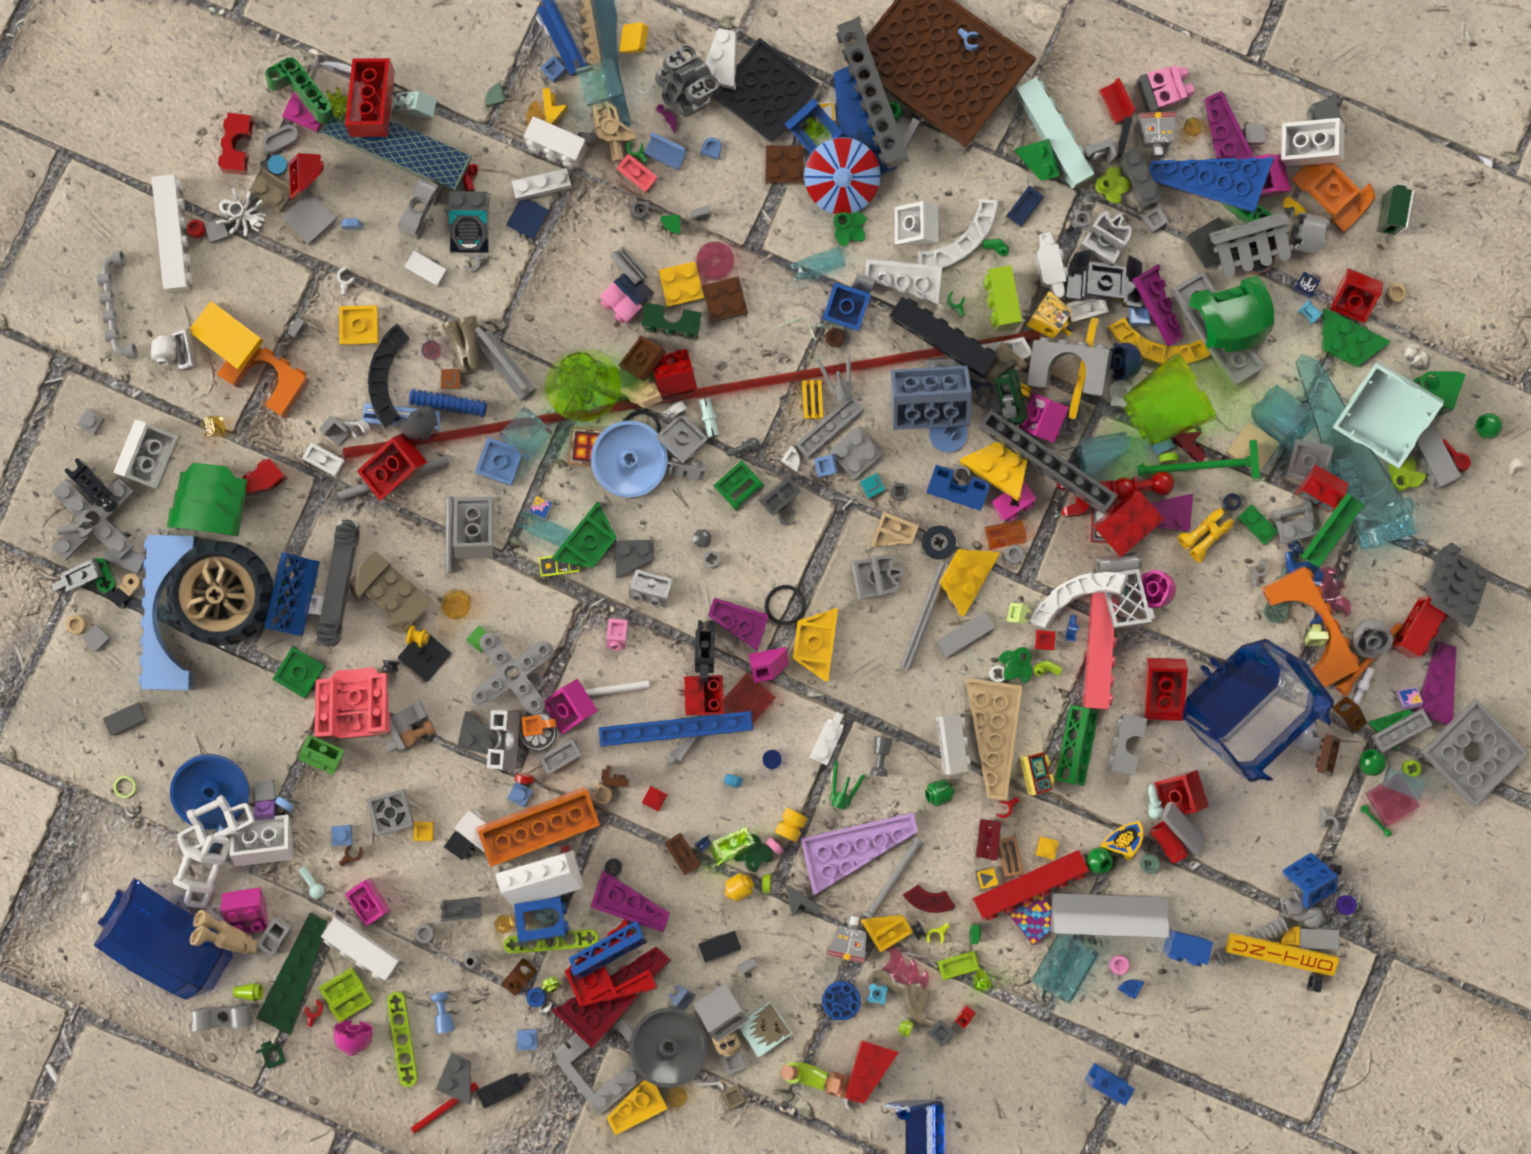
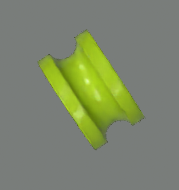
(1411, 762)

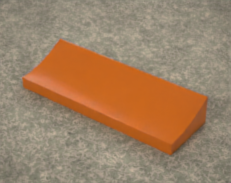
(537, 826)

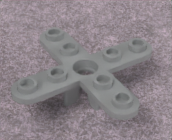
(501, 682)

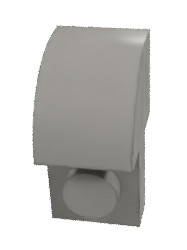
(274, 936)

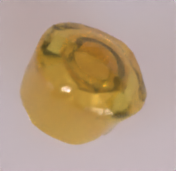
(456, 604)

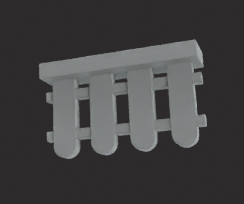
(1240, 232)

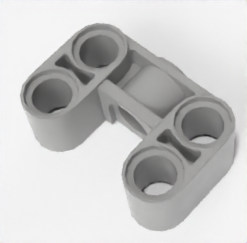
(412, 221)
(209, 1017)

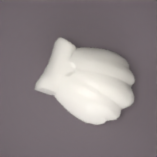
(1117, 390)

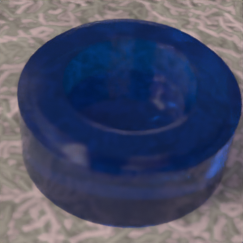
(772, 759)

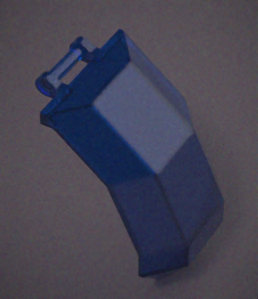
(154, 942)

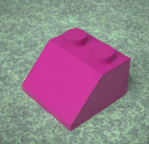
(1044, 417)
(570, 706)

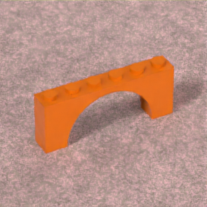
(1298, 586)

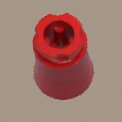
(1169, 842)

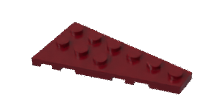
(597, 1020)

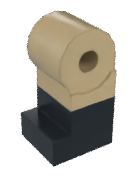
(126, 591)

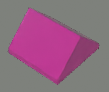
(367, 902)

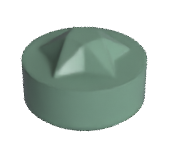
(1150, 863)

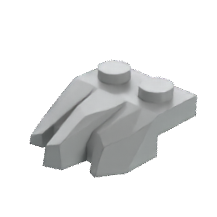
(1107, 237)
(875, 576)

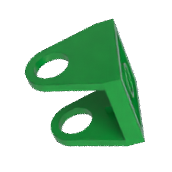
(1444, 385)

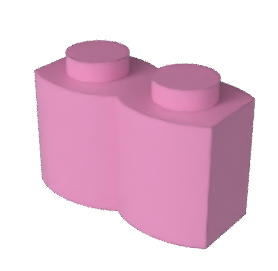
(620, 303)

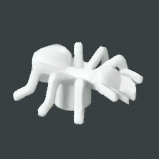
(238, 212)

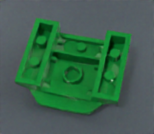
(208, 500)

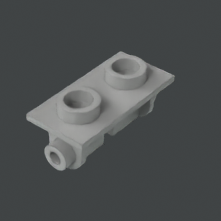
(693, 467)

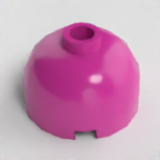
(1158, 588)
(352, 1038)

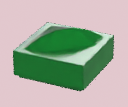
(975, 933)

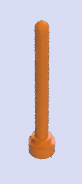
(1345, 686)

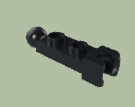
(92, 486)

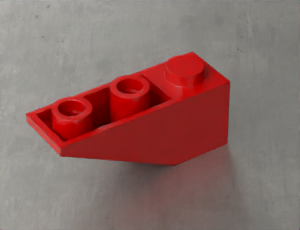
(264, 477)

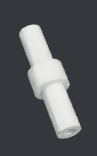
(1363, 685)

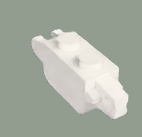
(1050, 265)

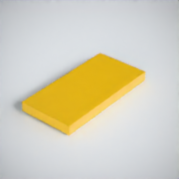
(226, 336)

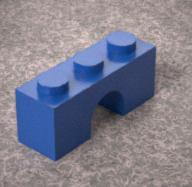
(969, 495)

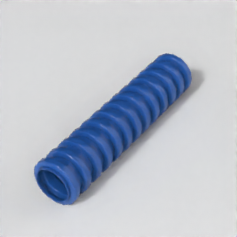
(448, 402)

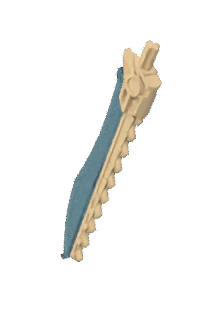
(606, 119)

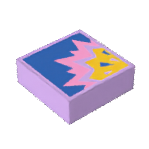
(1409, 698)

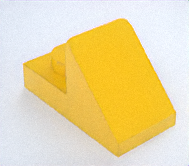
(553, 113)

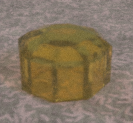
(1192, 127)
(503, 924)

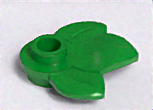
(851, 230)
(1015, 666)

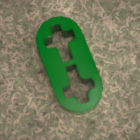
(108, 574)

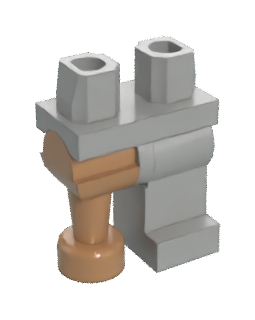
(402, 730)

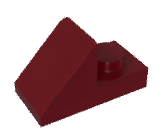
(1185, 442)

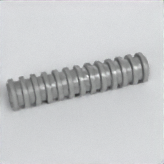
(1267, 932)

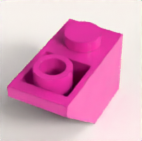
(768, 664)

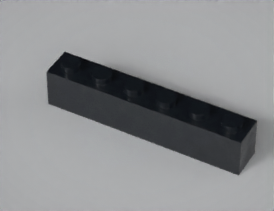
(943, 337)

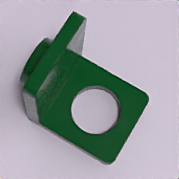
(266, 1048)

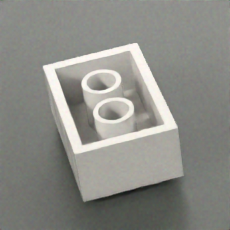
(1313, 142)
(555, 143)

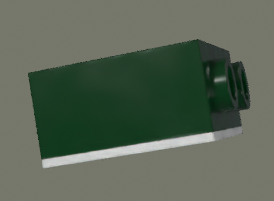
(1395, 210)

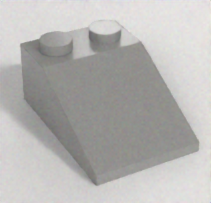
(473, 527)

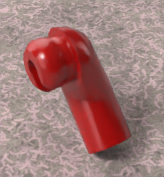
(468, 177)

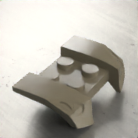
(389, 592)

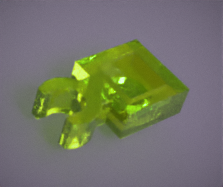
(338, 102)

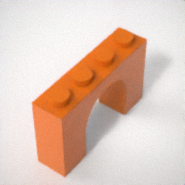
(290, 381)

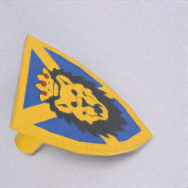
(1125, 840)

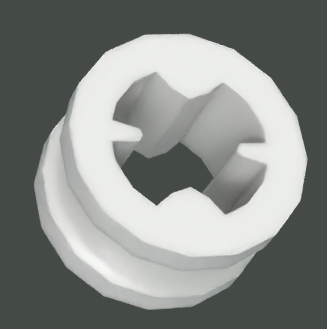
(991, 673)

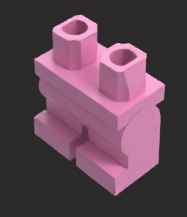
(1168, 86)

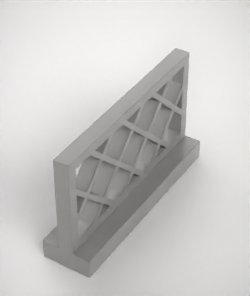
(504, 364)

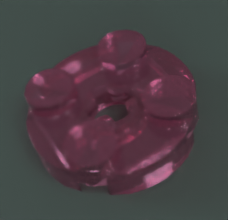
(722, 252)

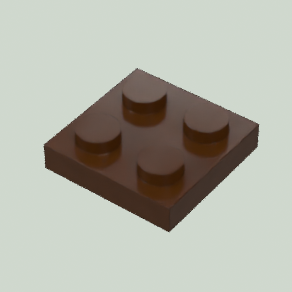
(784, 164)
(724, 299)
(642, 358)
(1326, 762)

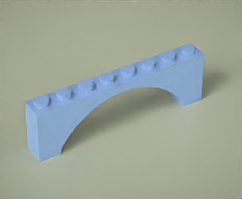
(159, 667)

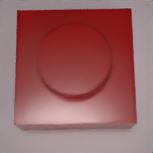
(1045, 640)
(654, 798)

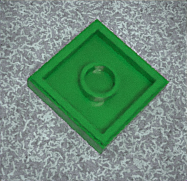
(299, 672)

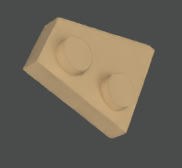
(642, 393)

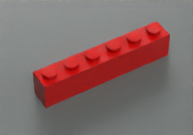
(1030, 884)

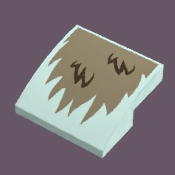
(764, 1029)

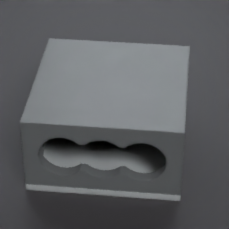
(721, 1012)

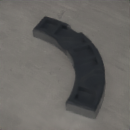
(379, 374)

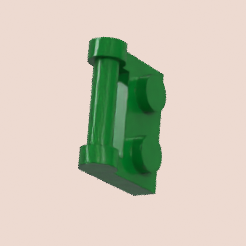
(734, 480)

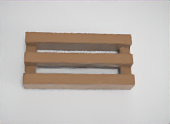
(1017, 853)

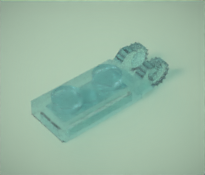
(820, 263)
(545, 529)

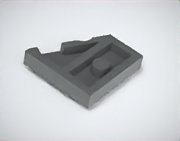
(632, 555)
(456, 1079)

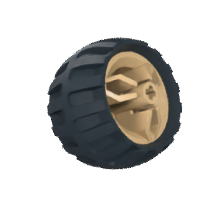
(197, 565)

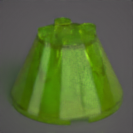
(583, 385)

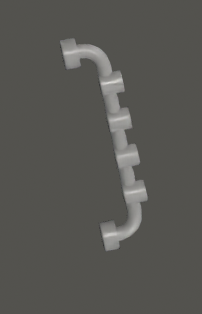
(108, 298)

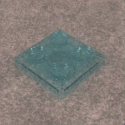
(599, 82)

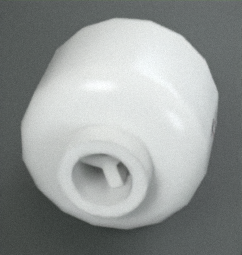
(163, 350)

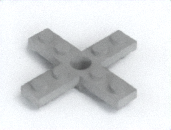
(104, 530)

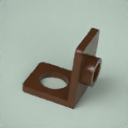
(1353, 716)
(517, 979)

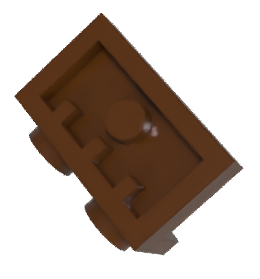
(617, 781)

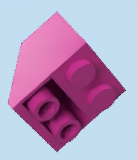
(1278, 179)
(245, 910)

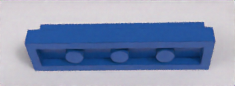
(609, 954)

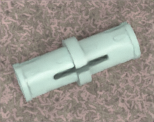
(709, 417)

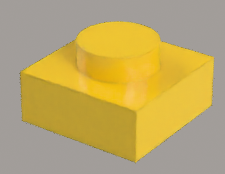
(1046, 848)

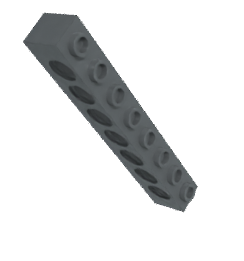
(853, 30)
(1048, 462)

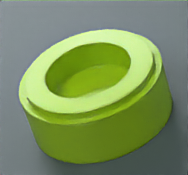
(1168, 458)
(767, 883)

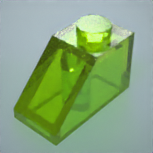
(731, 846)

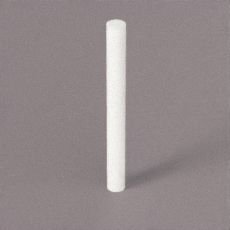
(618, 688)

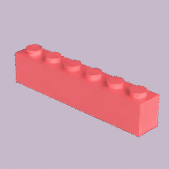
(1099, 654)

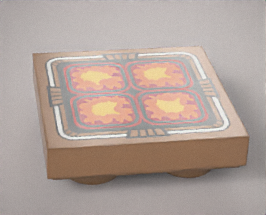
(581, 445)

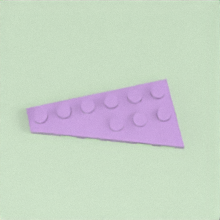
(842, 851)

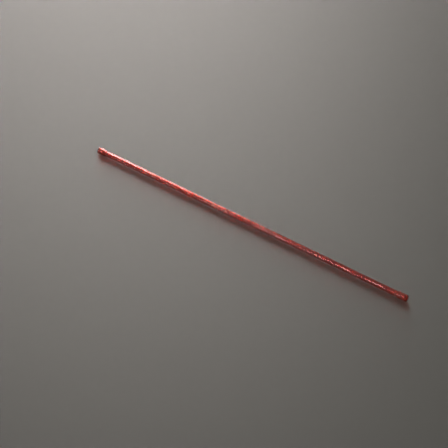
(1030, 336)

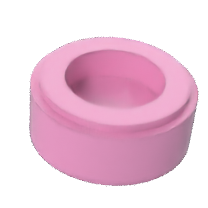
(774, 845)
(1119, 964)

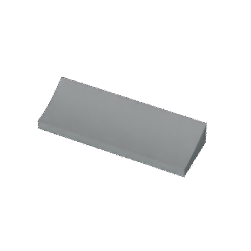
(1109, 915)

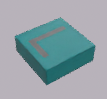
(872, 485)

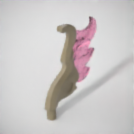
(906, 980)

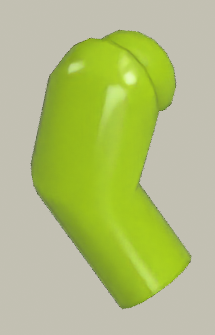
(1047, 666)

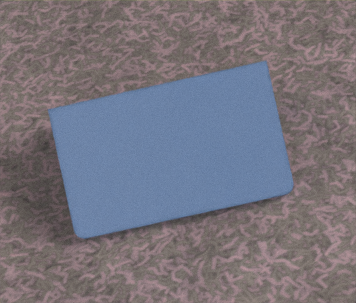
(665, 151)

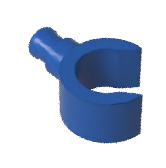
(1071, 629)

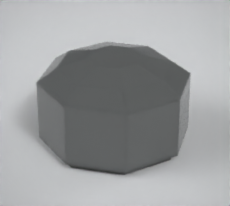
(702, 538)

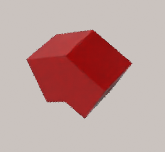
(965, 1016)

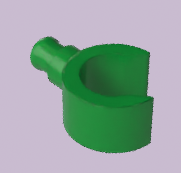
(640, 155)
(959, 308)

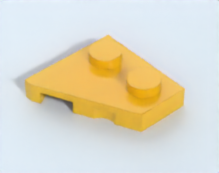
(887, 930)

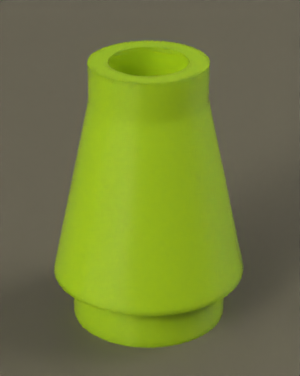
(249, 992)

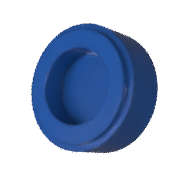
(536, 997)

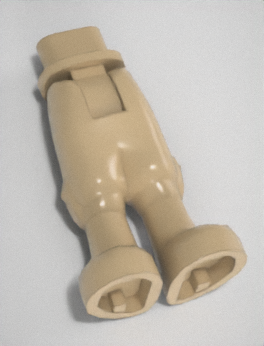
(228, 936)

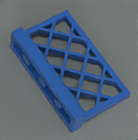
(561, 36)
(299, 597)

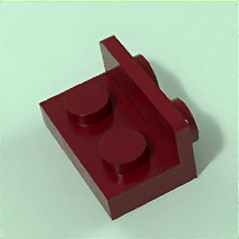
(988, 839)

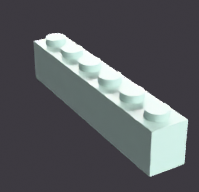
(1051, 125)

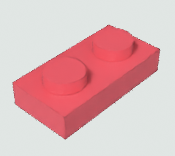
(637, 173)

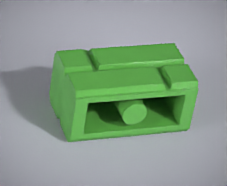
(321, 754)

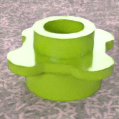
(551, 984)

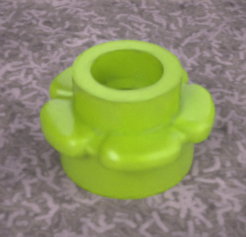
(905, 1028)

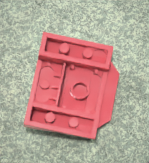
(352, 704)

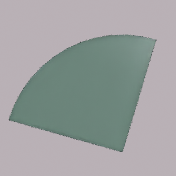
(494, 96)

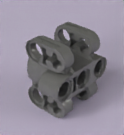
(685, 81)

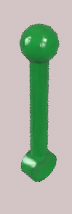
(1364, 809)

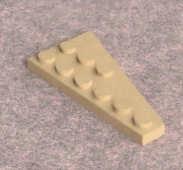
(995, 722)

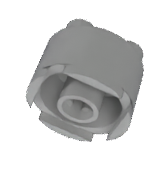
(1309, 233)

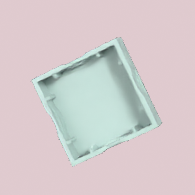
(1388, 413)

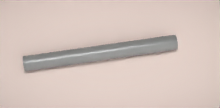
(449, 534)

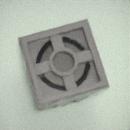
(391, 812)

